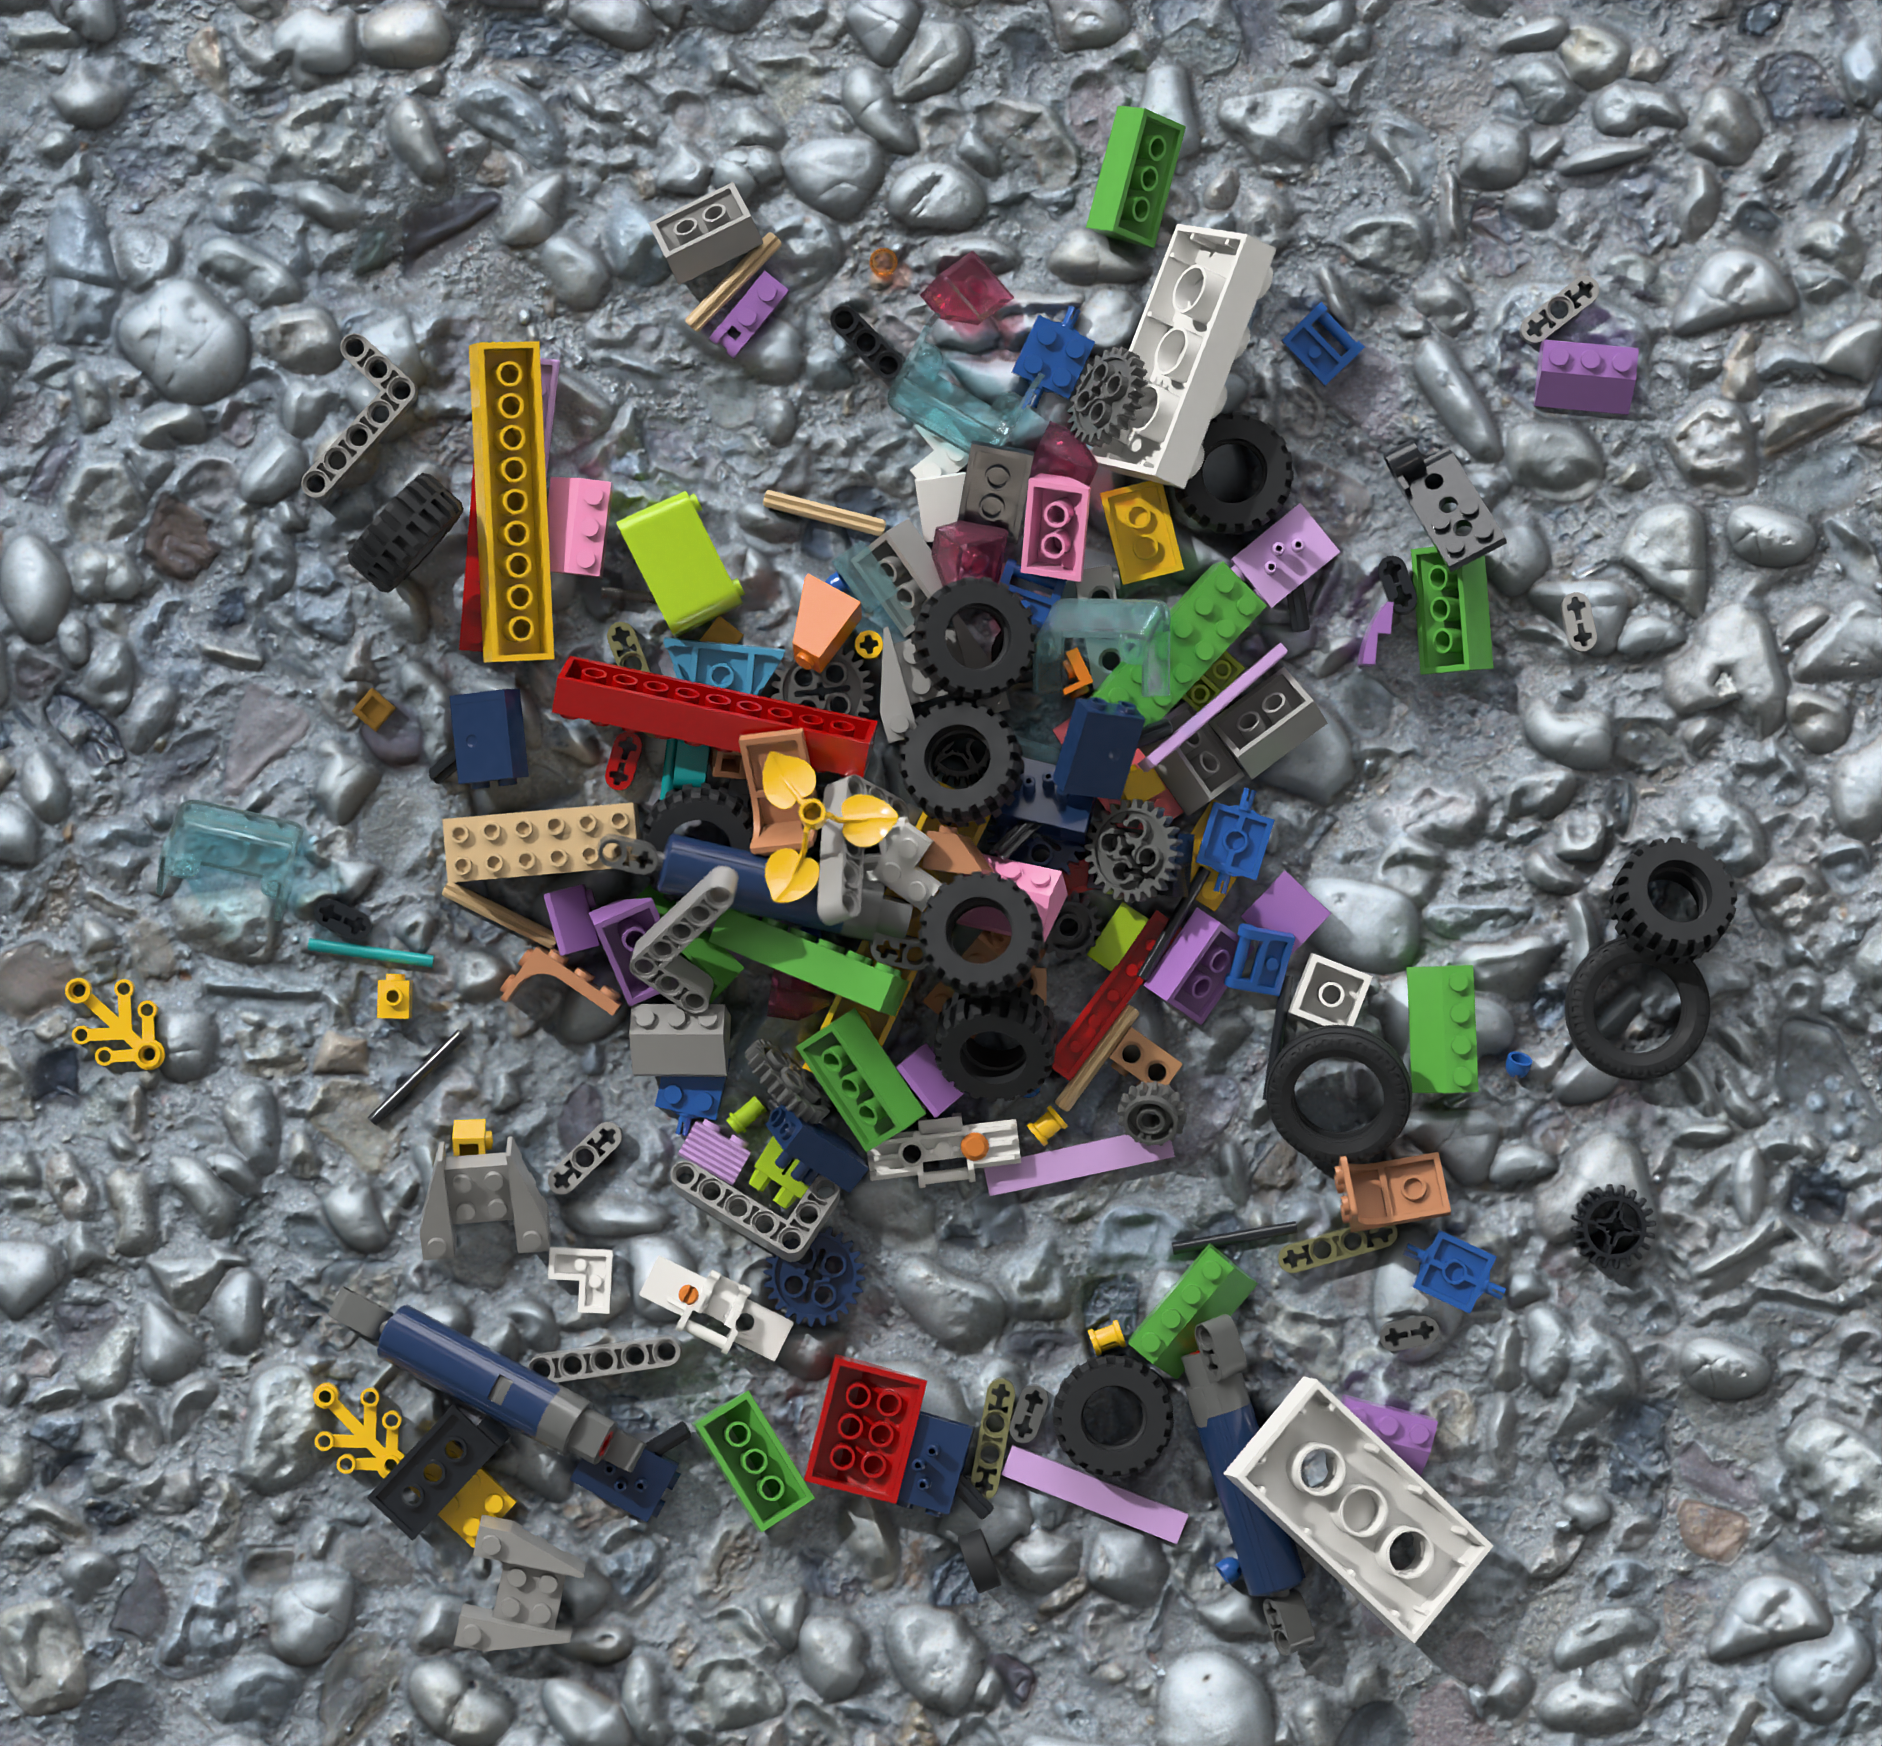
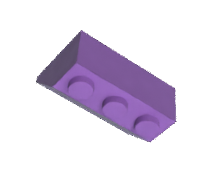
(1585, 377)
(619, 929)
(1196, 966)
(1402, 1431)

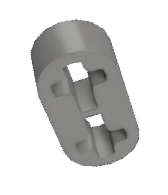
(1586, 621)

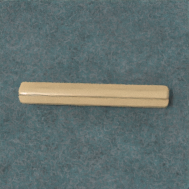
(733, 282)
(824, 513)
(500, 914)
(1097, 1058)

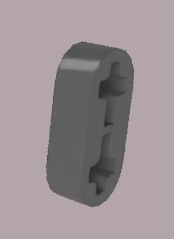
(1406, 1325)
(1035, 1416)

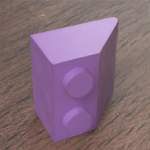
(571, 918)
(927, 1080)

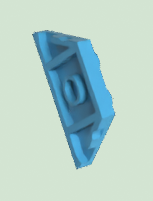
(724, 664)

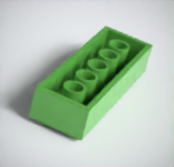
(1200, 631)
(815, 963)

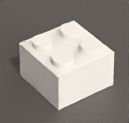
(1329, 992)

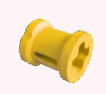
(861, 639)
(1047, 1125)
(1107, 1338)

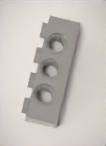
(1099, 580)

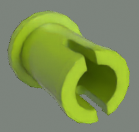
(746, 1115)

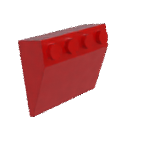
(865, 1429)

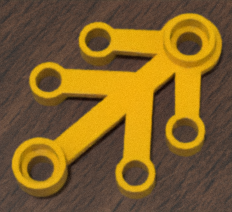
(119, 1026)
(364, 1435)

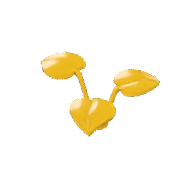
(864, 819)

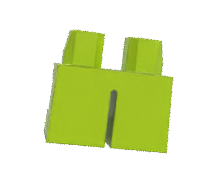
(767, 1170)

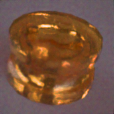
(892, 260)

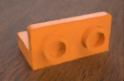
(1076, 668)

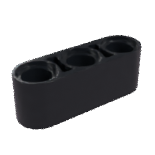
(859, 329)

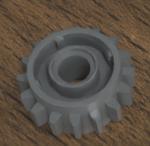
(1153, 1128)

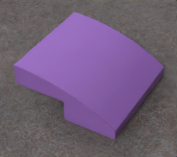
(1378, 626)
(1288, 909)

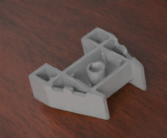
(905, 685)
(482, 1191)
(526, 1593)

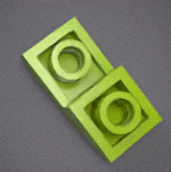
(1213, 681)
(1117, 936)

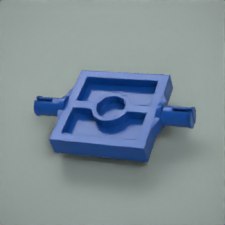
(1056, 352)
(1234, 840)
(691, 1098)
(1454, 1271)

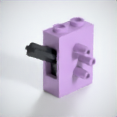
(1283, 560)

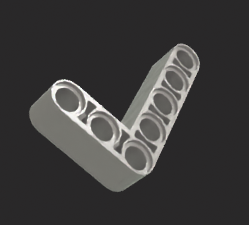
(364, 420)
(841, 861)
(657, 951)
(757, 1213)
(618, 1351)

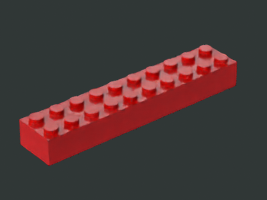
(707, 714)

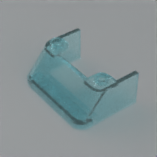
(948, 409)
(1138, 624)
(235, 843)

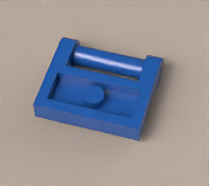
(1315, 351)
(1039, 604)
(1269, 962)

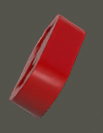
(616, 758)

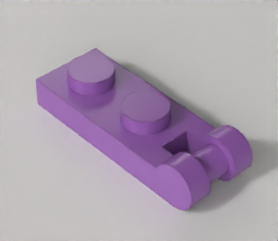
(750, 313)

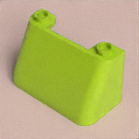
(680, 563)

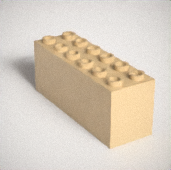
(535, 841)

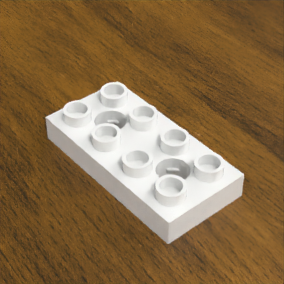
(1188, 345)
(1358, 1509)

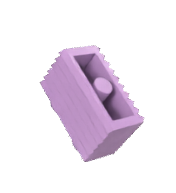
(715, 1151)

